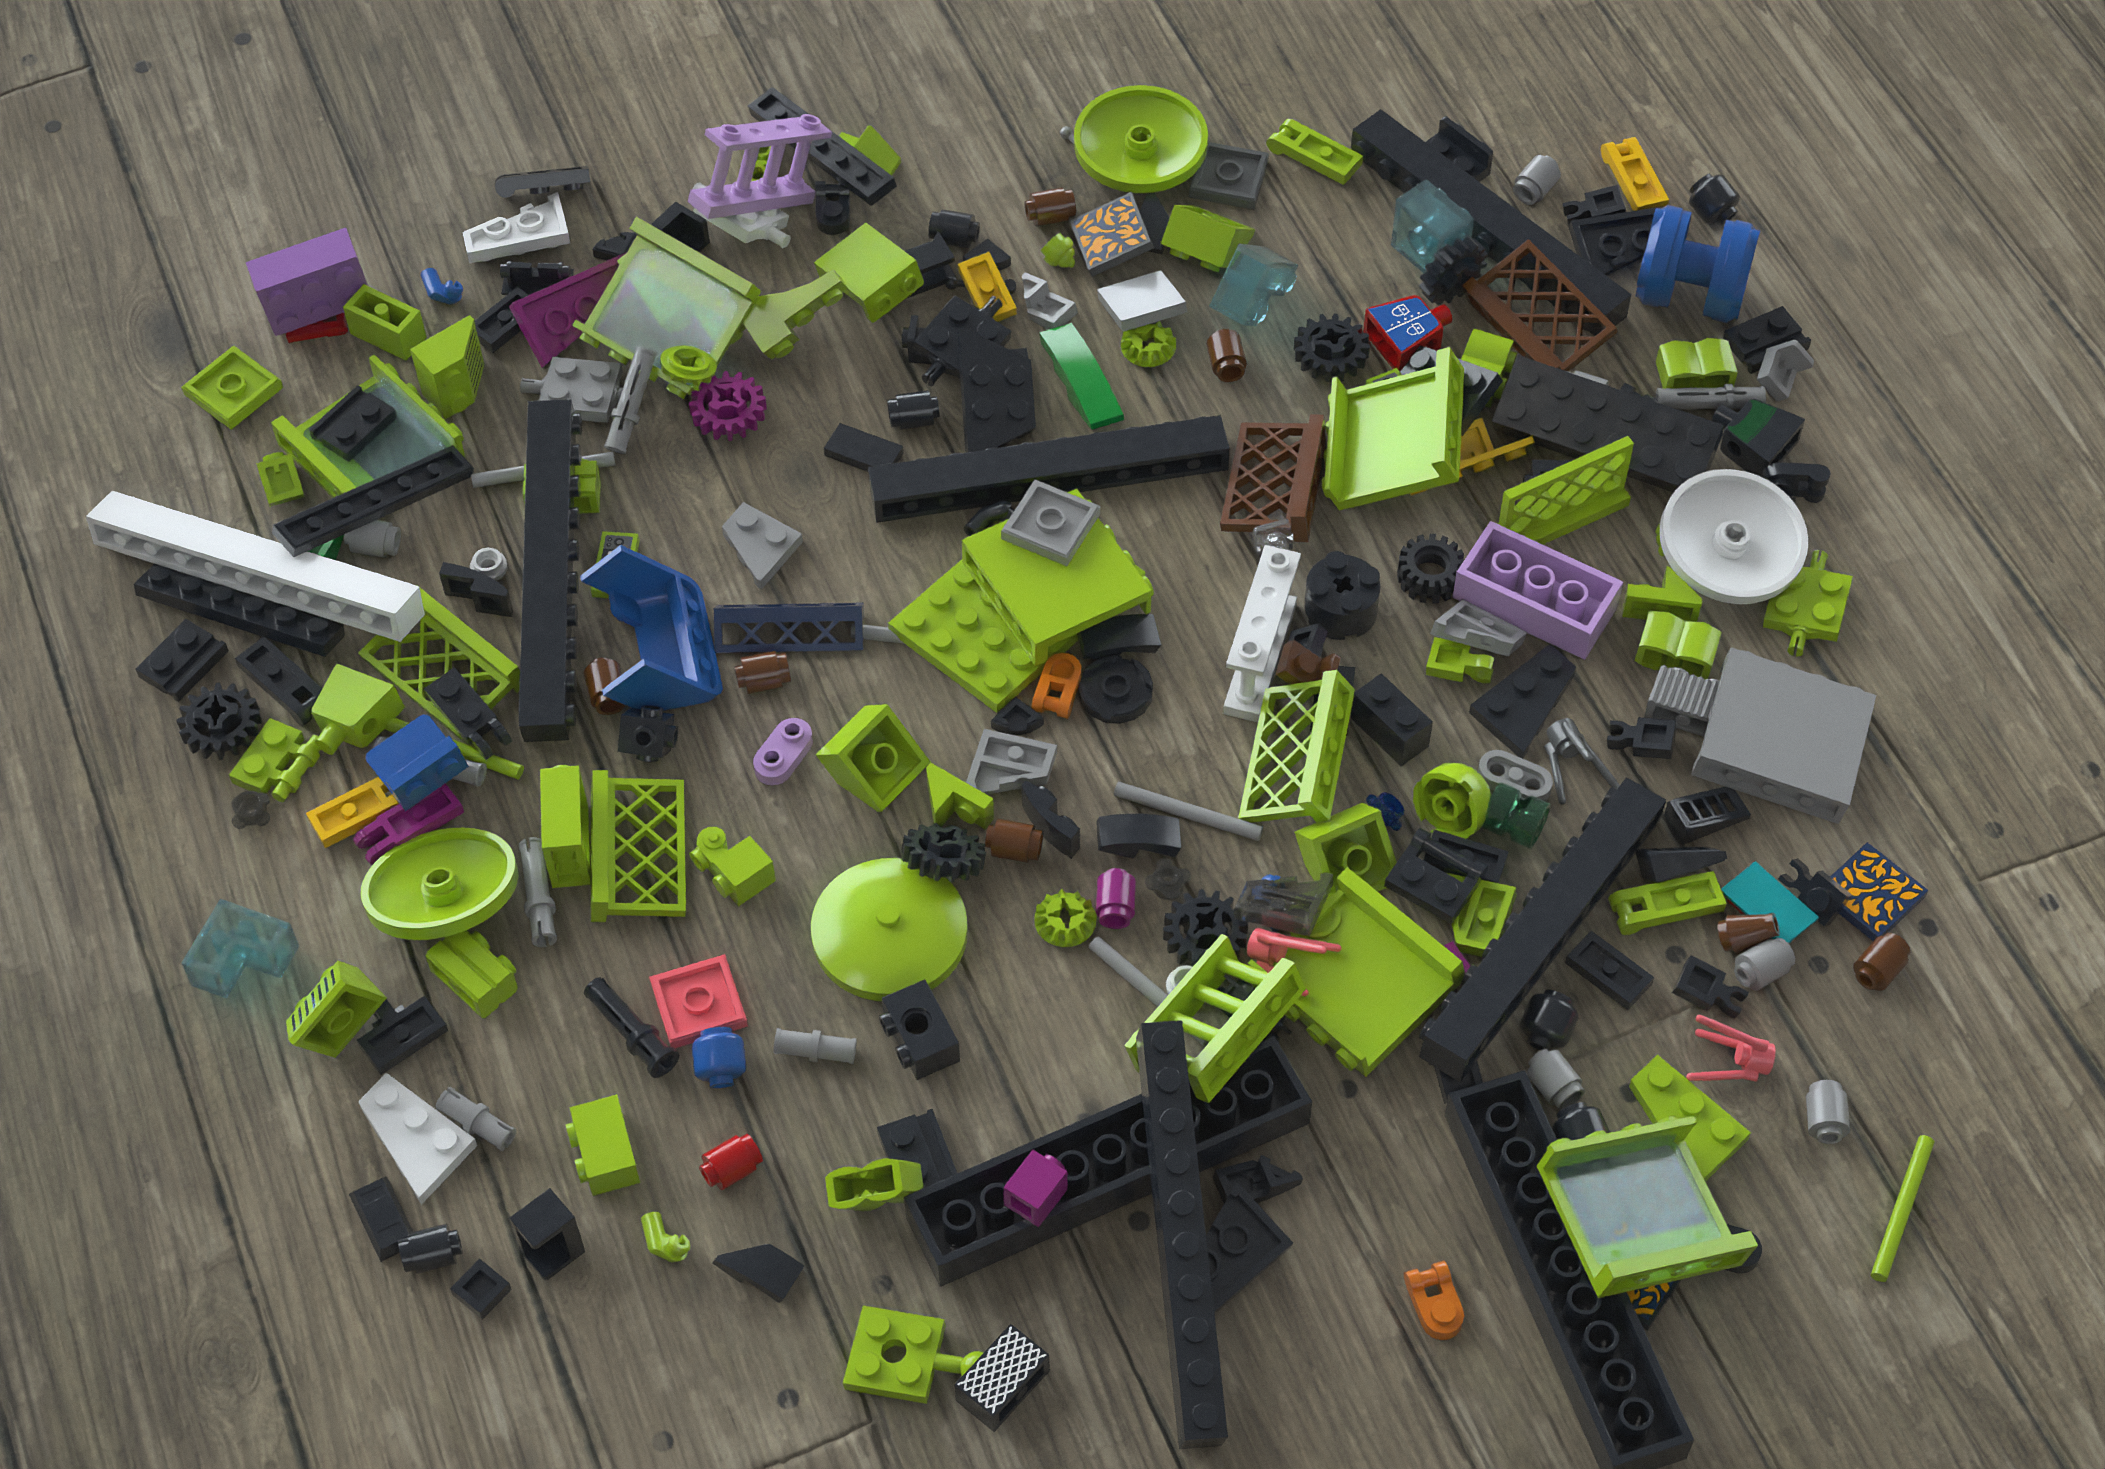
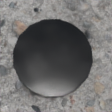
(1115, 689)

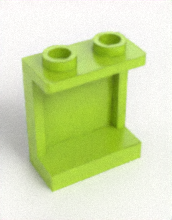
(873, 269)

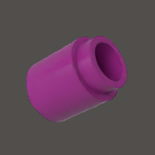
(1115, 898)

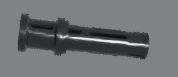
(640, 1037)

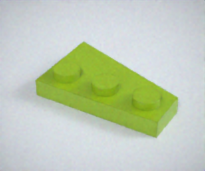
(1668, 1093)

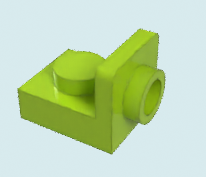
(280, 478)

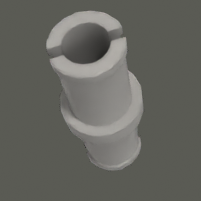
(815, 1046)
(476, 1118)

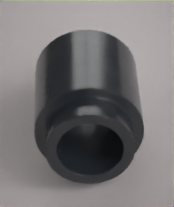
(955, 228)
(913, 410)
(430, 1249)

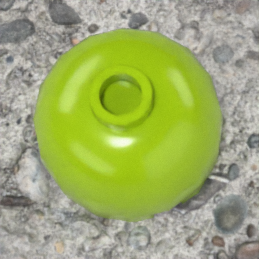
(1452, 799)

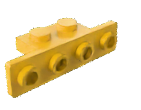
(1479, 453)

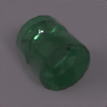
(1516, 815)

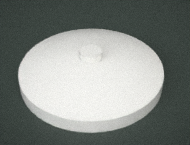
(1733, 536)

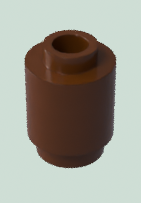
(1050, 206)
(1226, 355)
(763, 672)
(597, 676)
(1014, 840)
(1882, 962)

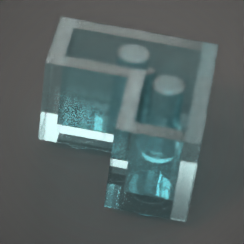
(1250, 281)
(234, 940)

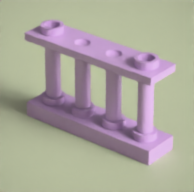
(767, 192)

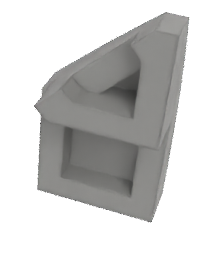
(1044, 306)

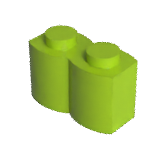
(1491, 353)
(1696, 364)
(1677, 644)
(873, 1185)

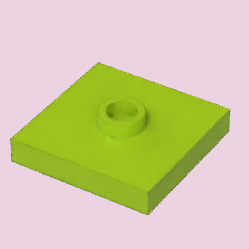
(232, 387)

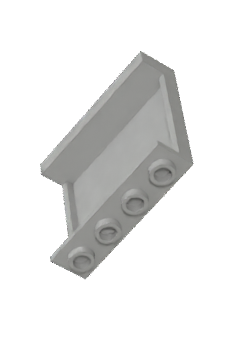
(1785, 735)

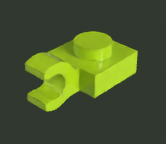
(1454, 660)

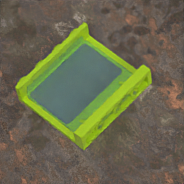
(668, 299)
(409, 438)
(1639, 1207)

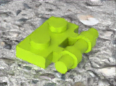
(268, 756)

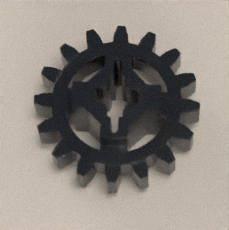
(1452, 269)
(1331, 347)
(219, 721)
(943, 852)
(1203, 924)

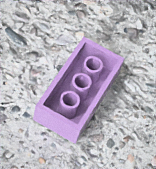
(1538, 589)

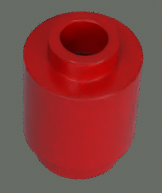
(730, 1161)

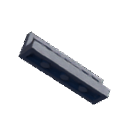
(788, 613)

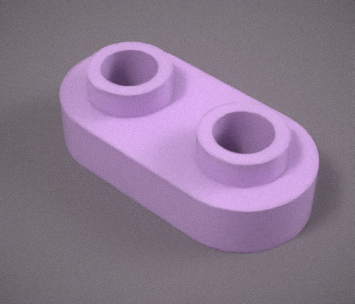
(785, 749)

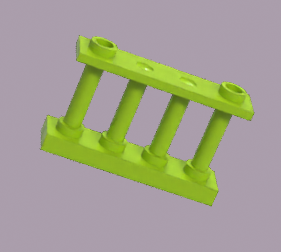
(1246, 1027)

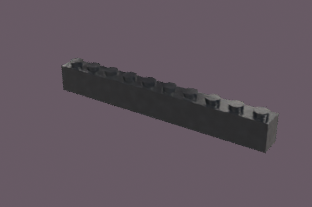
(1497, 225)
(1065, 463)
(549, 572)
(1540, 930)
(1181, 1236)

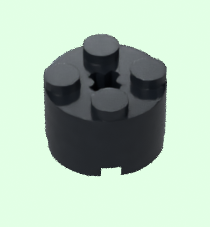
(1342, 595)

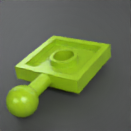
(914, 1374)

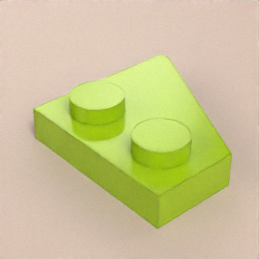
(1482, 916)

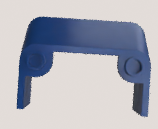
(670, 629)

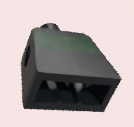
(1758, 434)

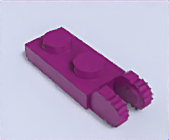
(404, 825)

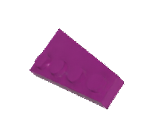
(550, 313)

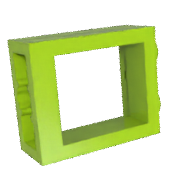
(565, 826)

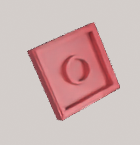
(697, 999)

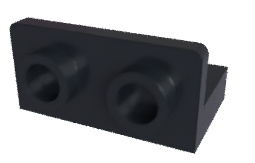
(1462, 149)

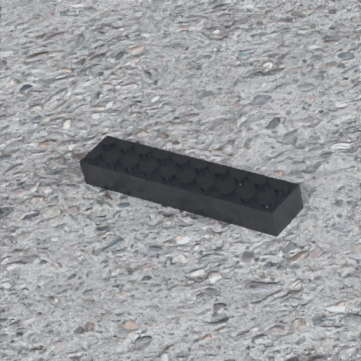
(1106, 1160)
(1591, 1340)

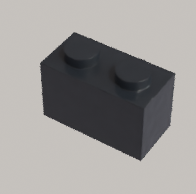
(1391, 719)

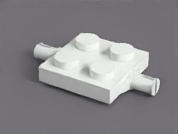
(753, 225)

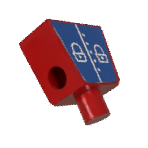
(1403, 326)

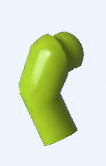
(662, 1244)

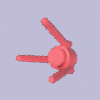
(1270, 947)
(1753, 1054)

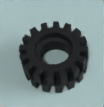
(1429, 552)

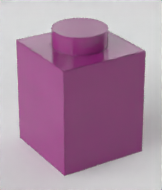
(1036, 1187)

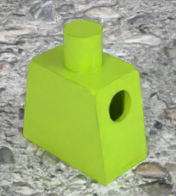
(353, 709)

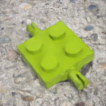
(1810, 605)

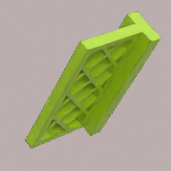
(1579, 504)
(457, 635)
(1322, 747)
(604, 853)

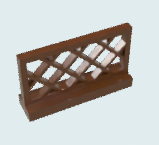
(1512, 326)
(1305, 473)

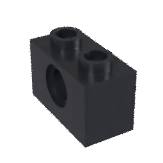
(913, 1009)

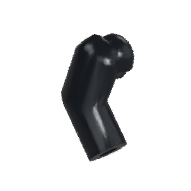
(988, 514)

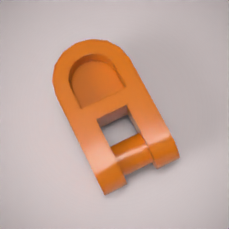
(1062, 674)
(1440, 1314)

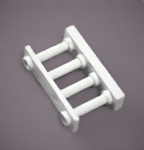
(1261, 632)

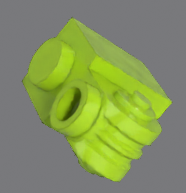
(736, 871)

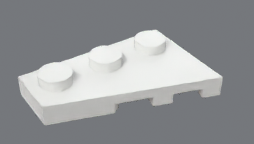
(522, 233)
(416, 1135)

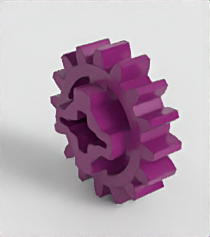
(728, 406)

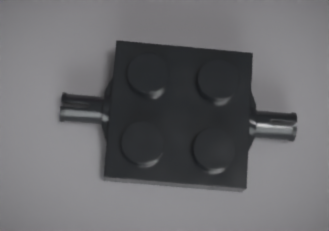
(940, 340)

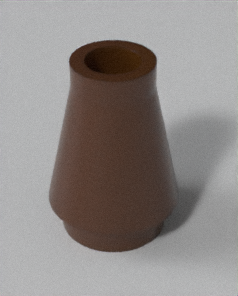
(1745, 931)

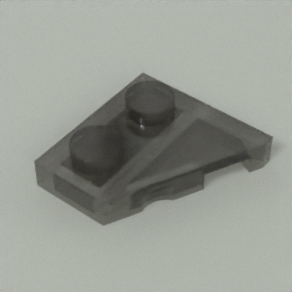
(1284, 903)

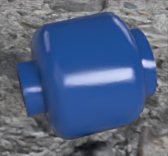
(718, 1057)

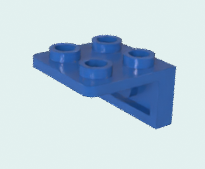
(416, 761)

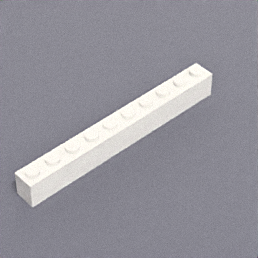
(256, 566)

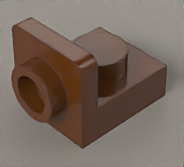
(1301, 665)

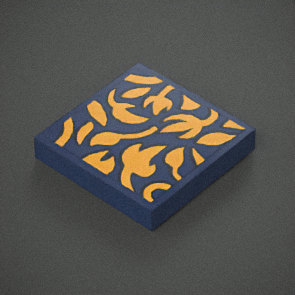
(1879, 892)

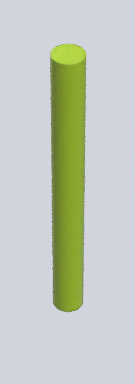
(470, 753)
(1902, 1208)

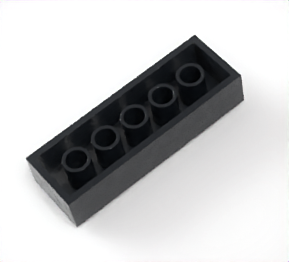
(1585, 415)

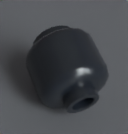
(1714, 199)
(1549, 1020)
(1578, 1122)

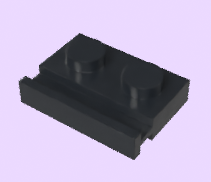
(1754, 336)
(353, 423)
(182, 660)
(921, 1142)

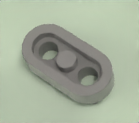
(1515, 773)

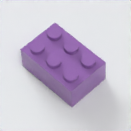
(307, 281)

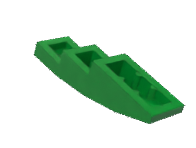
(1082, 376)

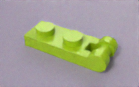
(1315, 151)
(1667, 902)

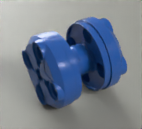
(1675, 259)

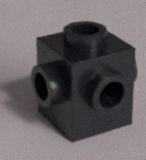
(647, 733)

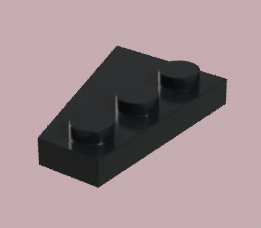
(1524, 699)

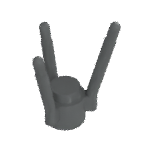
(1568, 742)

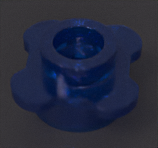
(1390, 809)

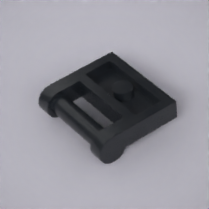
(1429, 885)

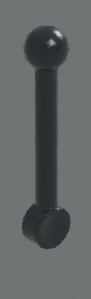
(951, 283)

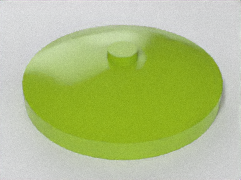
(1140, 139)
(439, 883)
(888, 929)

